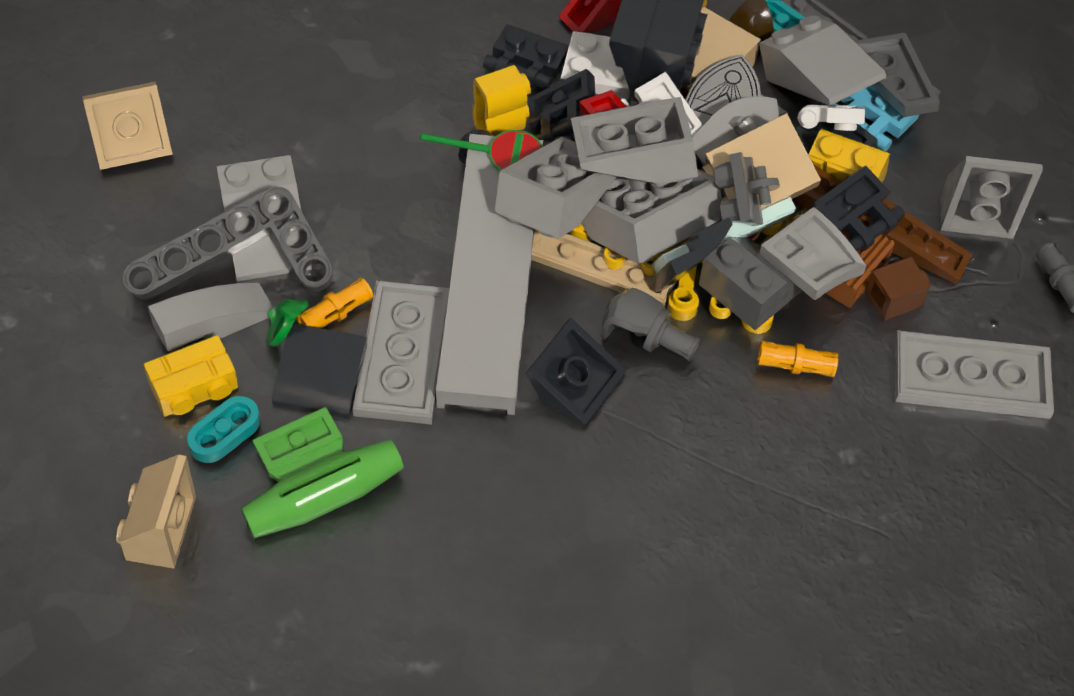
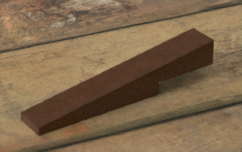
(910, 236)

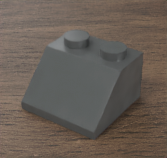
(746, 281)

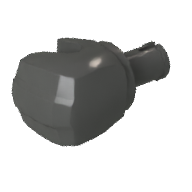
(649, 318)

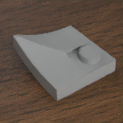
(813, 254)

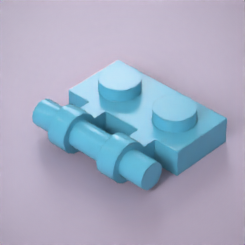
(882, 114)

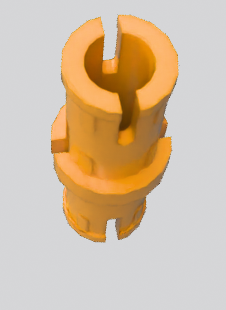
(336, 305)
(797, 358)

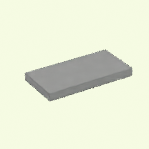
(402, 353)
(973, 374)

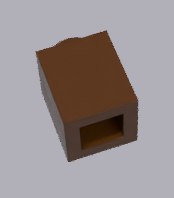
(897, 288)

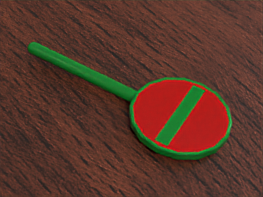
(504, 149)

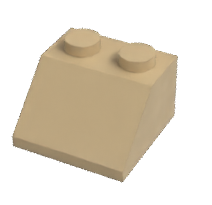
(158, 513)

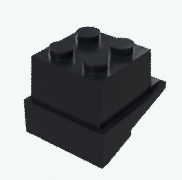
(657, 39)

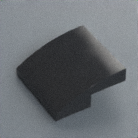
(700, 246)
(319, 370)

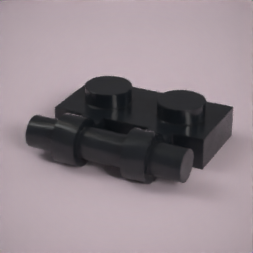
(530, 53)
(558, 103)
(852, 200)

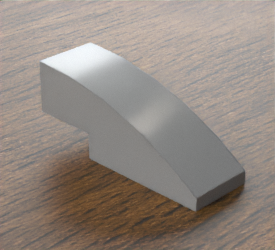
(209, 313)

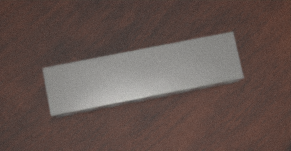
(485, 296)

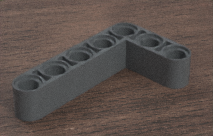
(232, 242)

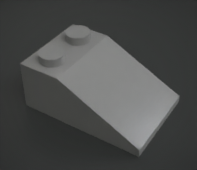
(818, 61)
(638, 142)
(242, 182)
(550, 189)
(987, 196)

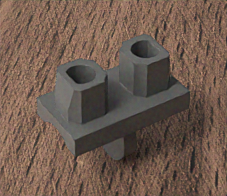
(751, 189)

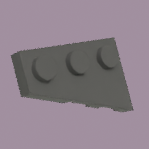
(906, 81)

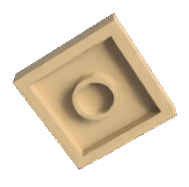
(127, 125)

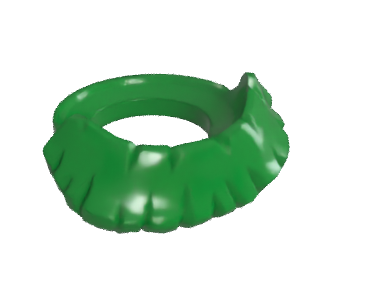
(282, 319)

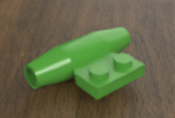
(314, 473)

